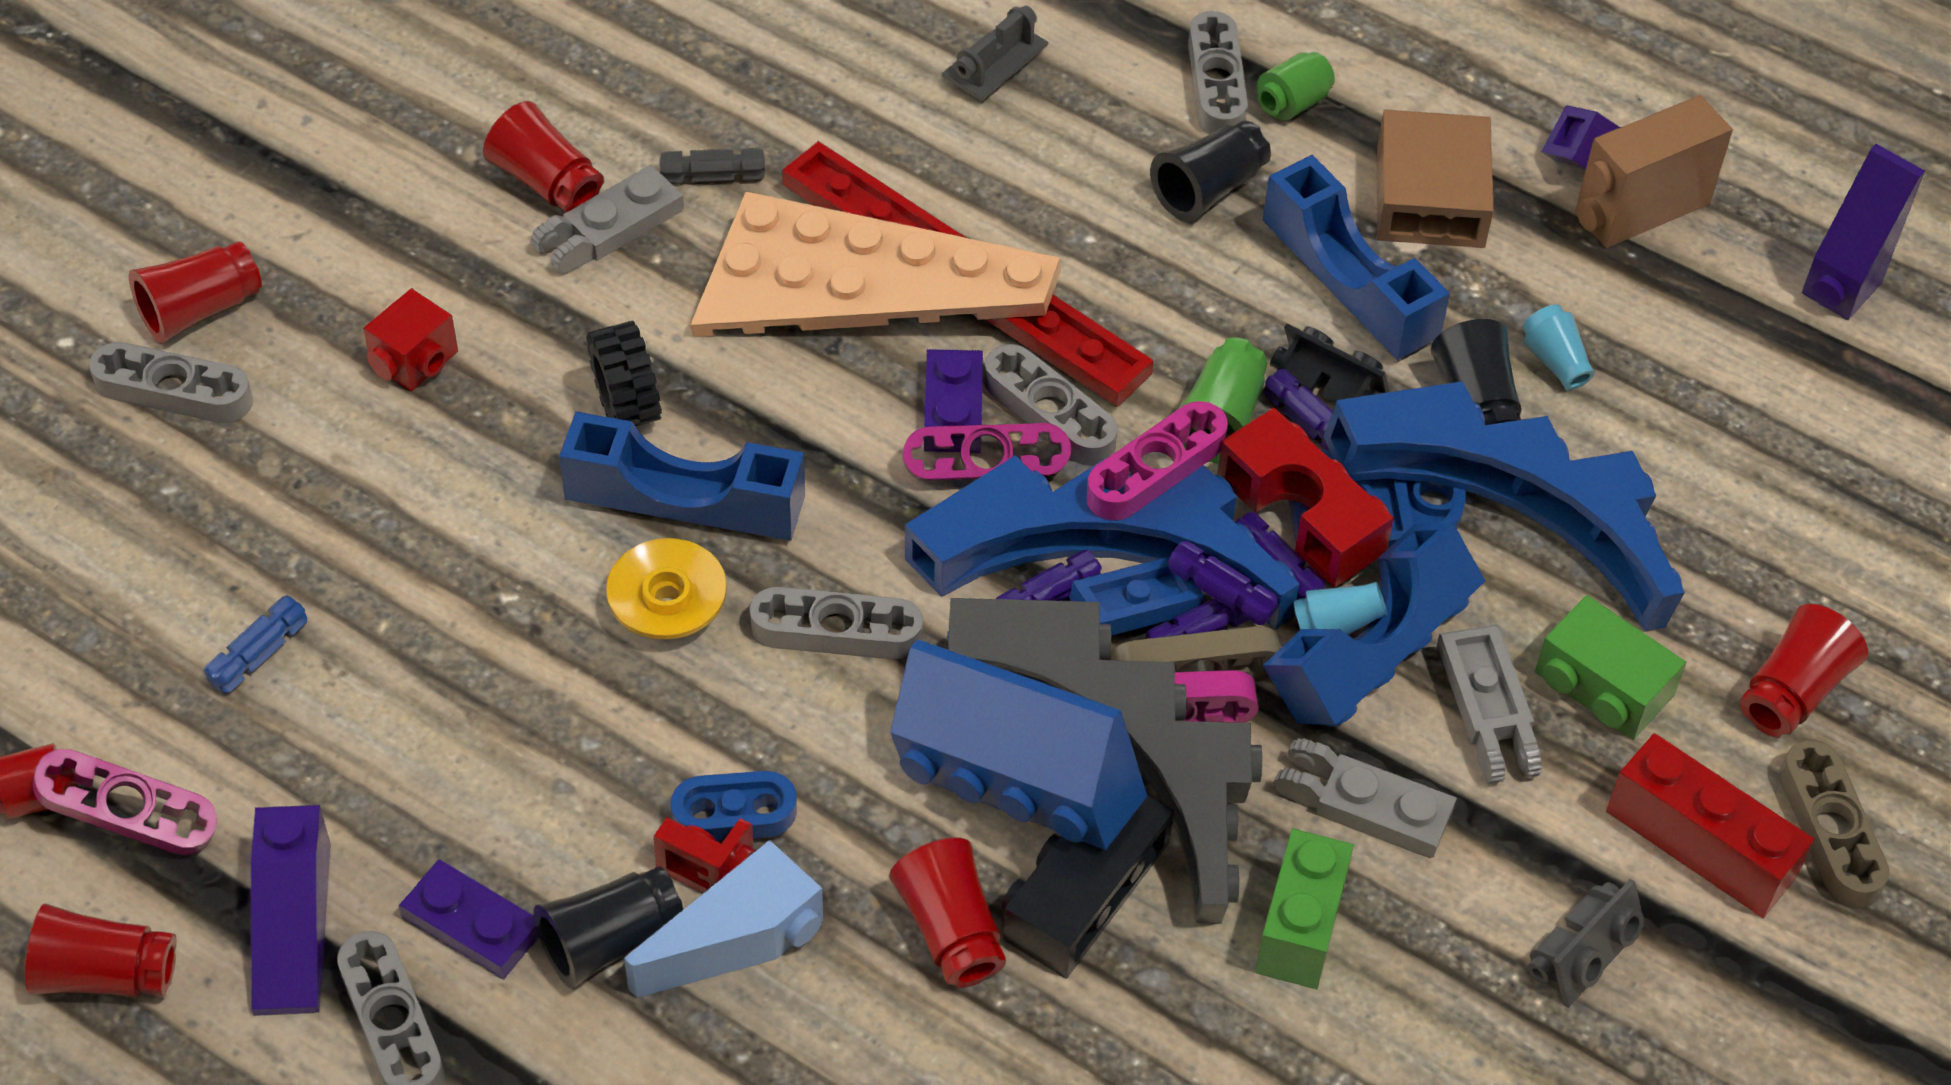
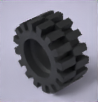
(624, 373)

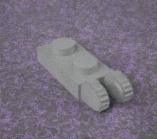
(608, 220)
(1490, 699)
(1366, 797)

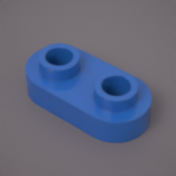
(736, 797)

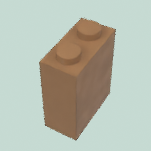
(1652, 171)
(1434, 178)

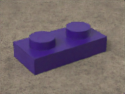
(953, 393)
(470, 919)

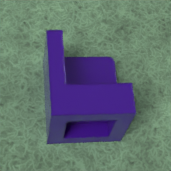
(1574, 135)

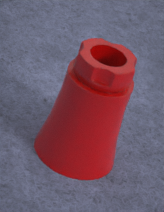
(541, 157)
(193, 288)
(1803, 669)
(950, 909)
(96, 956)

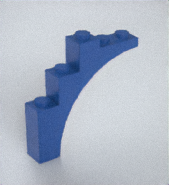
(1523, 464)
(1018, 519)

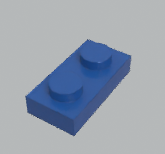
(1138, 595)

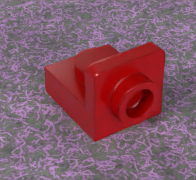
(695, 856)

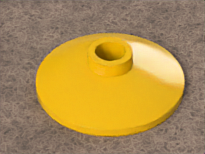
(661, 571)

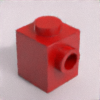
(410, 340)

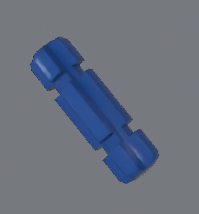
(255, 644)

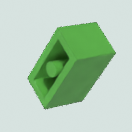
(1609, 667)
(1304, 908)

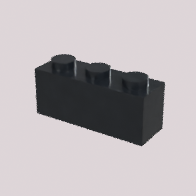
(1081, 889)

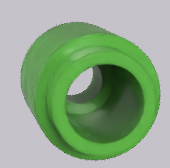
(1295, 85)

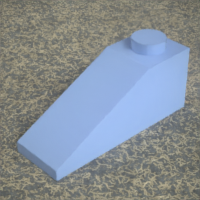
(732, 926)

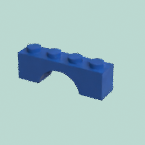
(1312, 216)
(617, 468)
(1422, 583)

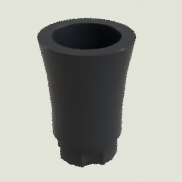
(1206, 170)
(1480, 357)
(604, 922)

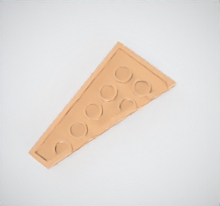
(853, 270)

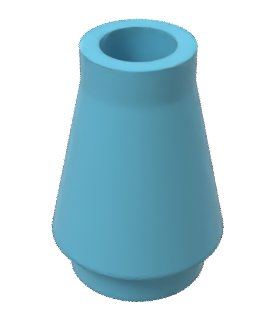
(1557, 343)
(1340, 608)

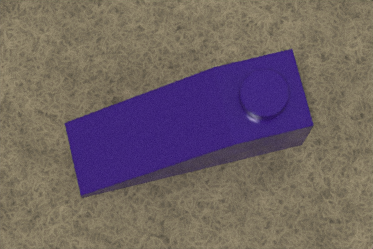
(1863, 233)
(288, 908)

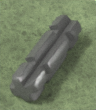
(713, 165)

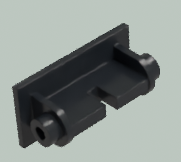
(1314, 356)

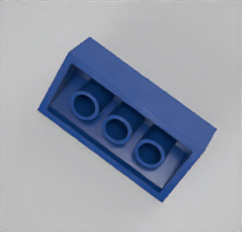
(1016, 745)

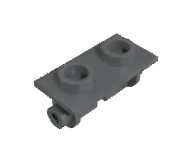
(997, 54)
(1605, 925)

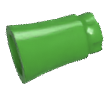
(1232, 382)

